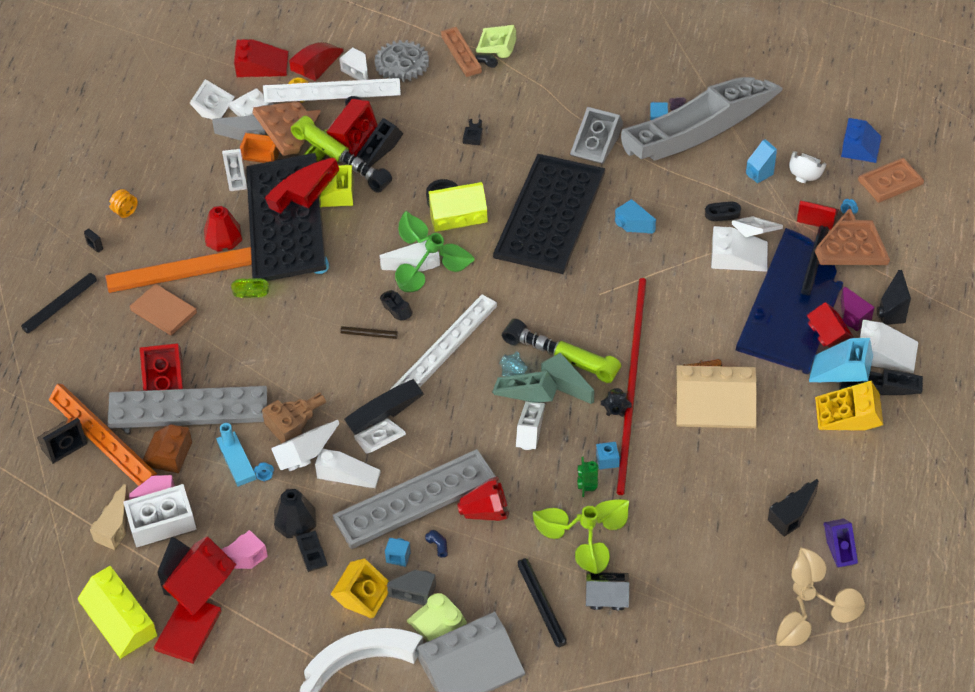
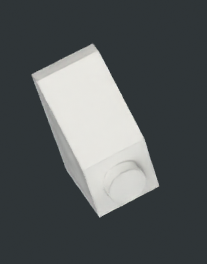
(354, 64)

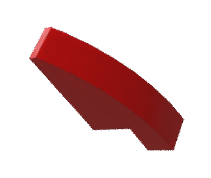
(314, 59)
(303, 186)

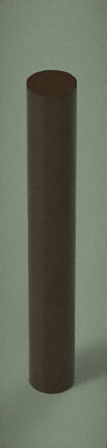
(369, 332)

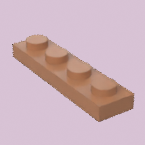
(461, 51)

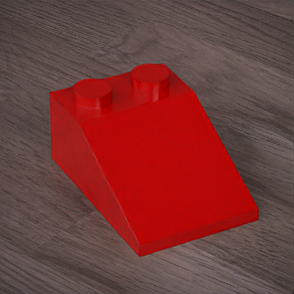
(259, 59)
(161, 367)
(199, 574)

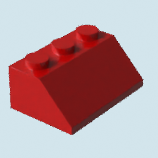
(354, 125)

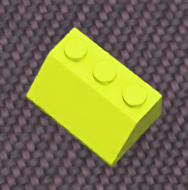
(458, 207)

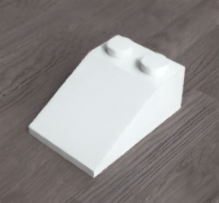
(737, 252)
(890, 347)
(301, 449)

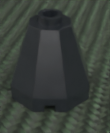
(294, 514)

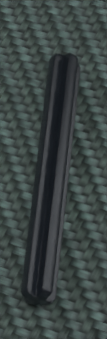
(813, 263)
(58, 303)
(542, 603)

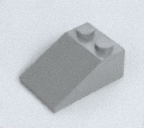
(597, 135)

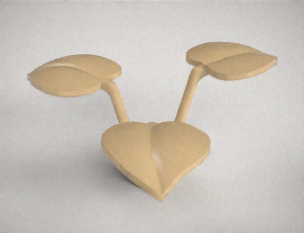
(806, 570)

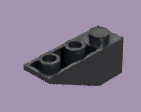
(790, 512)

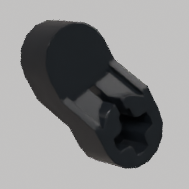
(396, 305)

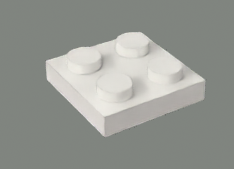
(244, 105)

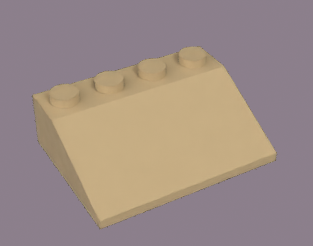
(716, 396)

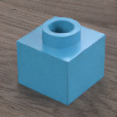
(607, 455)
(397, 551)

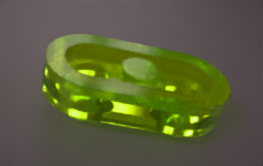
(250, 288)

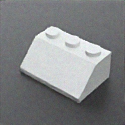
(159, 515)

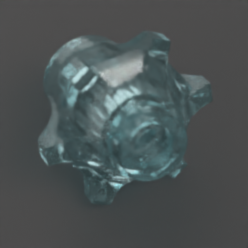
(512, 365)

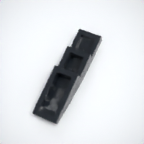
(892, 383)
(384, 405)

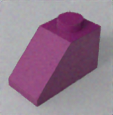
(855, 309)

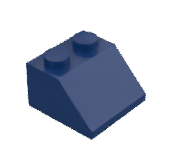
(861, 141)

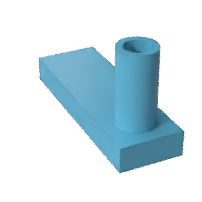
(235, 456)

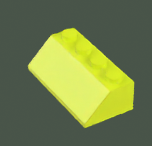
(116, 612)

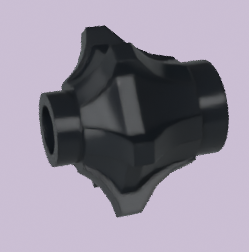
(616, 402)

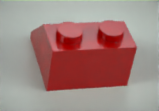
(829, 325)

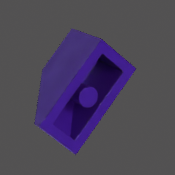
(841, 542)

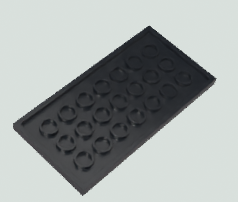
(549, 214)
(287, 241)

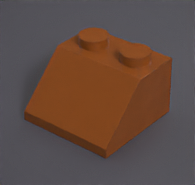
(168, 448)

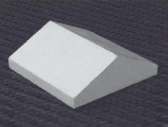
(211, 100)
(754, 226)
(379, 435)

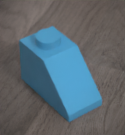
(762, 162)
(634, 218)

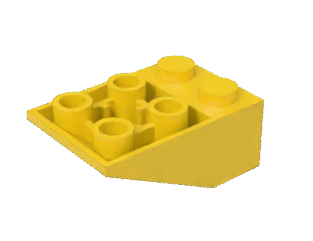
(850, 408)

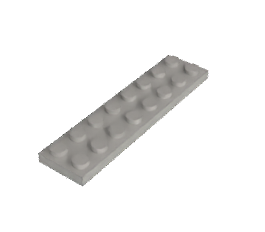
(186, 407)
(412, 499)

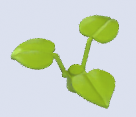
(591, 557)

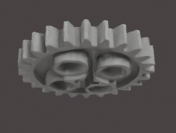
(401, 60)

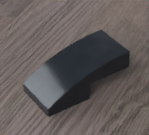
(311, 551)

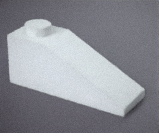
(235, 169)
(409, 255)
(530, 425)
(345, 469)

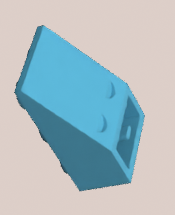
(844, 362)

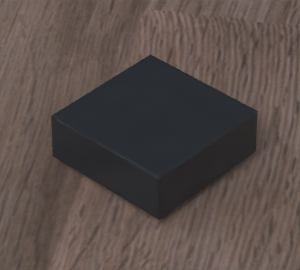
(93, 240)

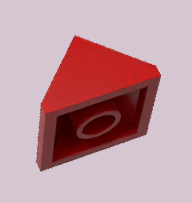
(816, 214)

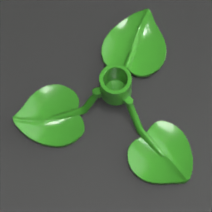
(412, 230)

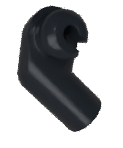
(488, 59)

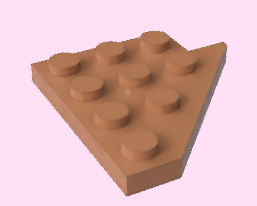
(277, 123)
(852, 244)

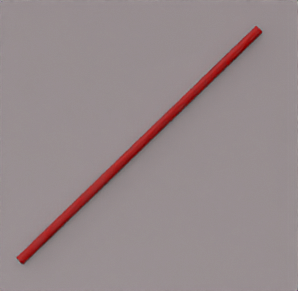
(631, 387)

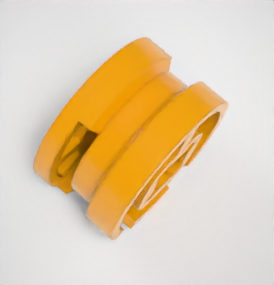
(122, 202)

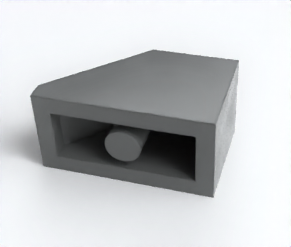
(413, 587)

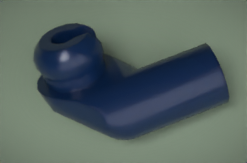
(439, 540)

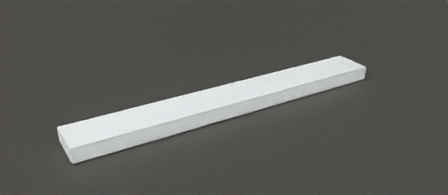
(331, 90)
(449, 341)

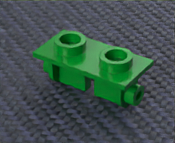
(587, 476)

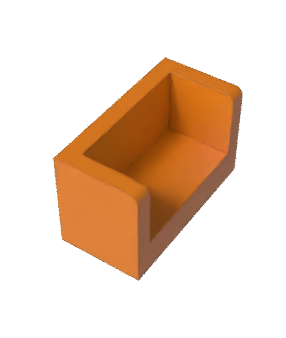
(258, 148)

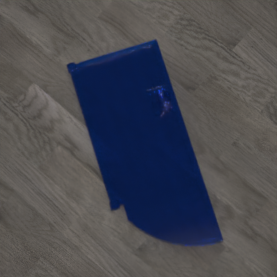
(779, 318)

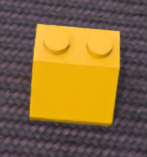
(361, 588)

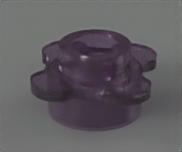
(676, 102)

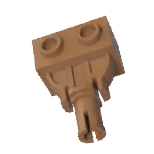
(289, 418)

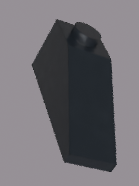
(380, 142)

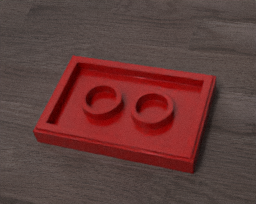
(187, 633)

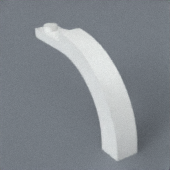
(358, 646)

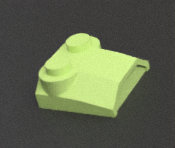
(498, 41)
(437, 617)

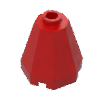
(221, 230)
(485, 502)

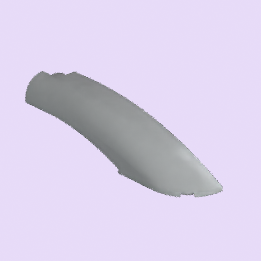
(699, 119)

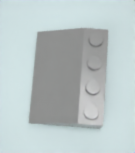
(471, 658)

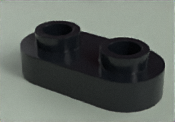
(723, 211)

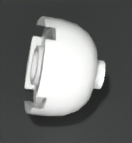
(806, 167)

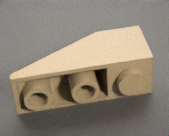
(112, 523)

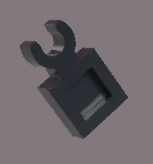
(473, 133)

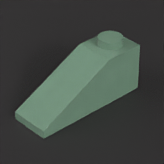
(568, 378)
(527, 387)

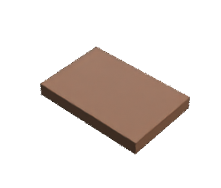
(890, 180)
(163, 309)

